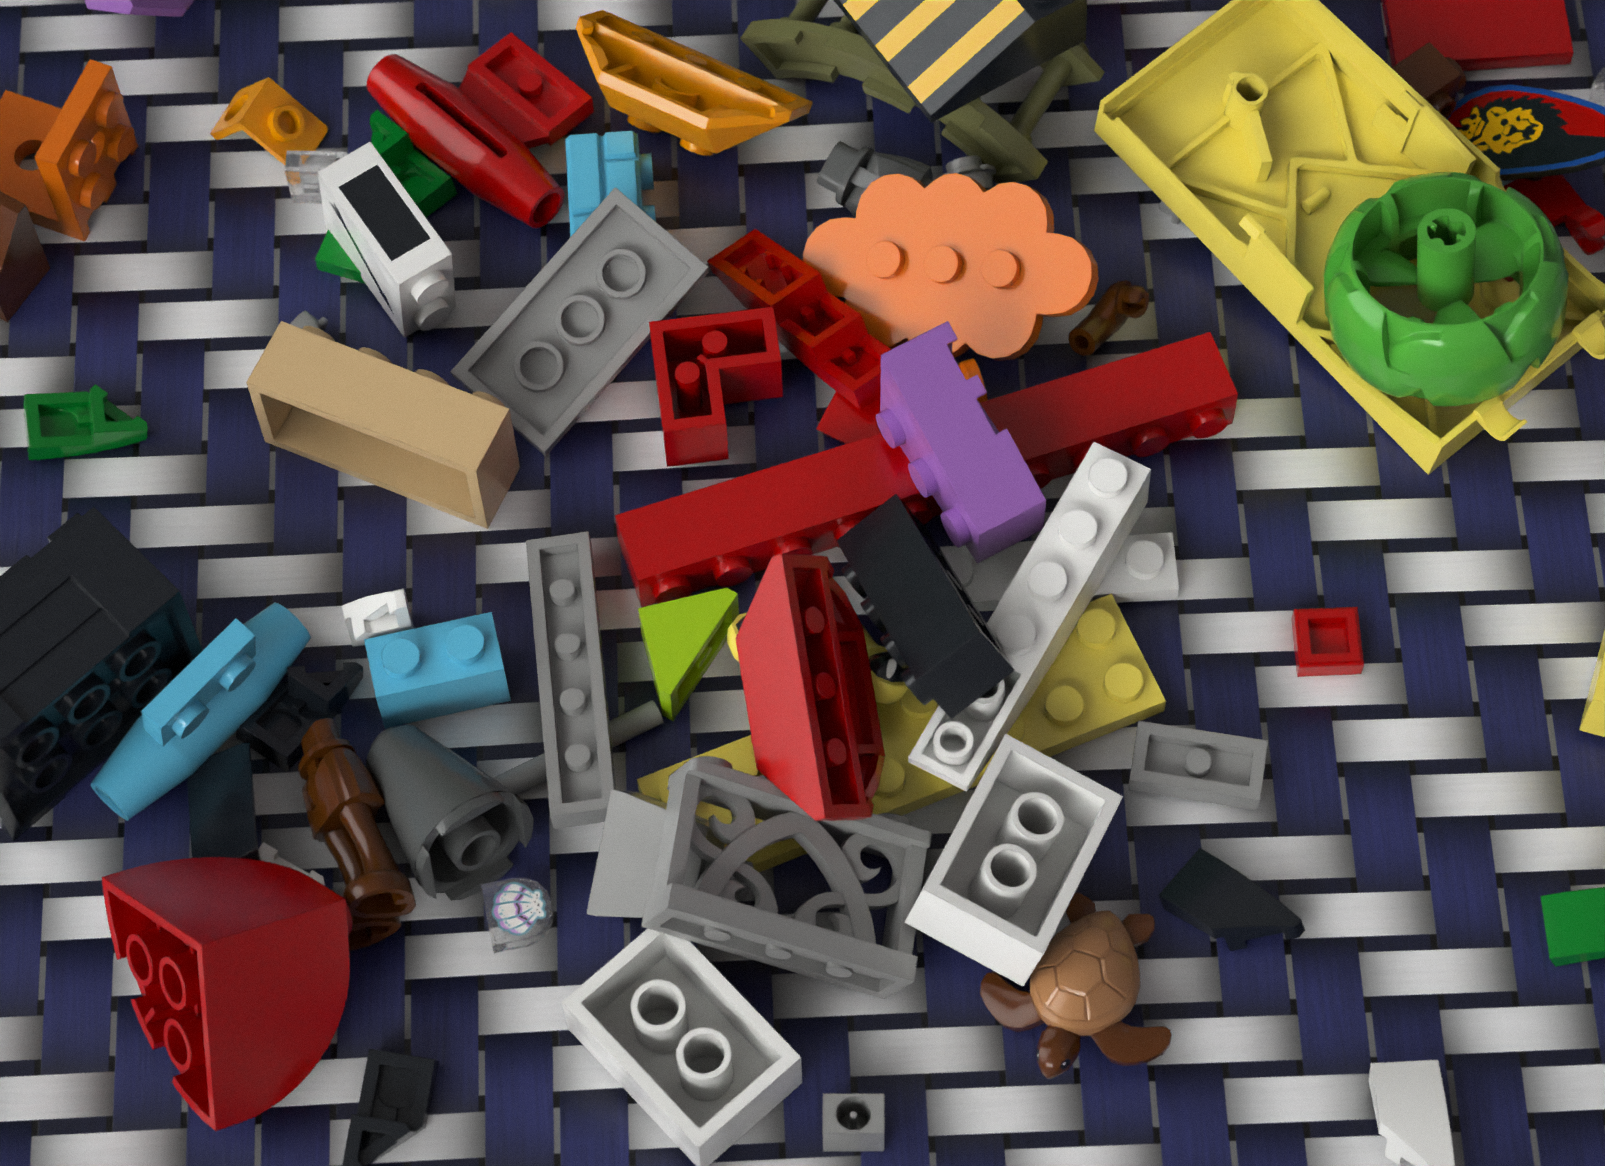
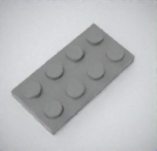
(581, 320)

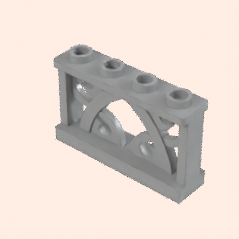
(758, 932)

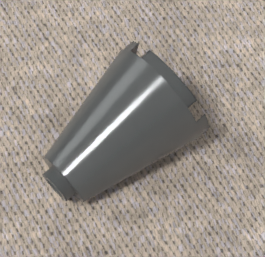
(446, 813)

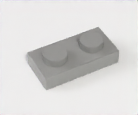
(1198, 765)

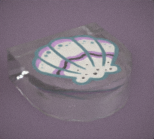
(516, 912)

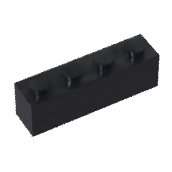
(923, 608)

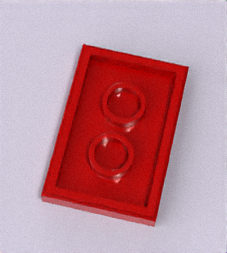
(1481, 31)

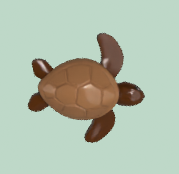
(1082, 990)

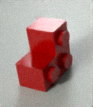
(711, 364)

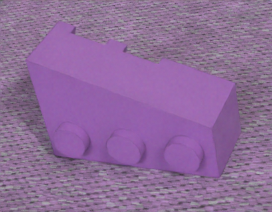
(955, 447)

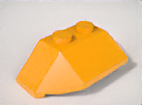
(680, 88)

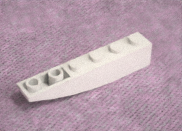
(1041, 609)

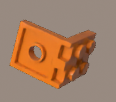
(73, 148)

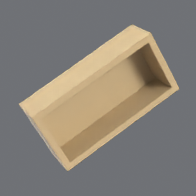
(385, 423)

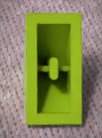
(683, 641)

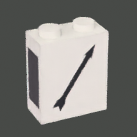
(388, 240)

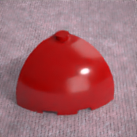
(234, 975)

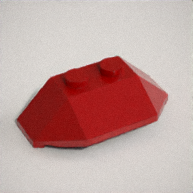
(811, 690)

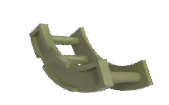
(822, 52)

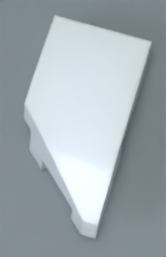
(377, 616)
(1412, 1112)

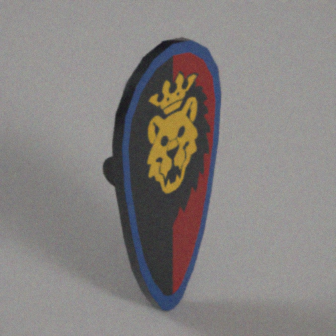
(1532, 130)

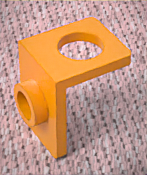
(271, 120)

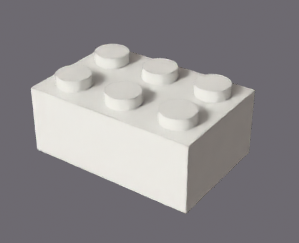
(1014, 860)
(683, 1043)

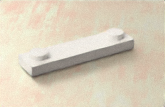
(1140, 572)

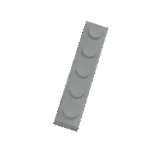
(571, 679)

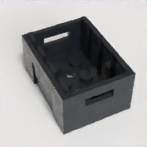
(81, 654)

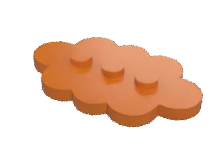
(956, 258)

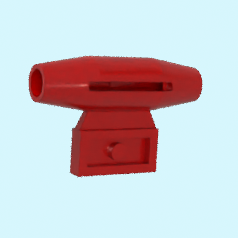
(488, 124)

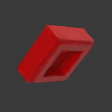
(1327, 641)

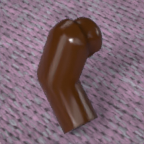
(1108, 316)

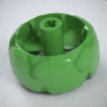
(1460, 237)

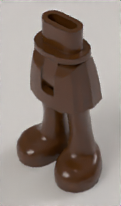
(342, 814)

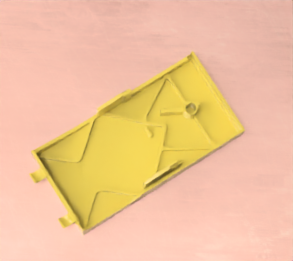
(1265, 144)

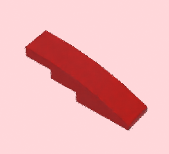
(807, 317)

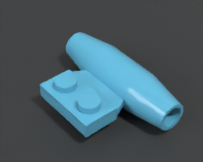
(200, 709)

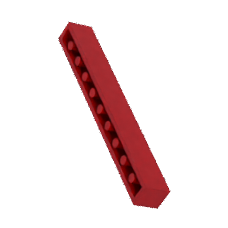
(812, 501)

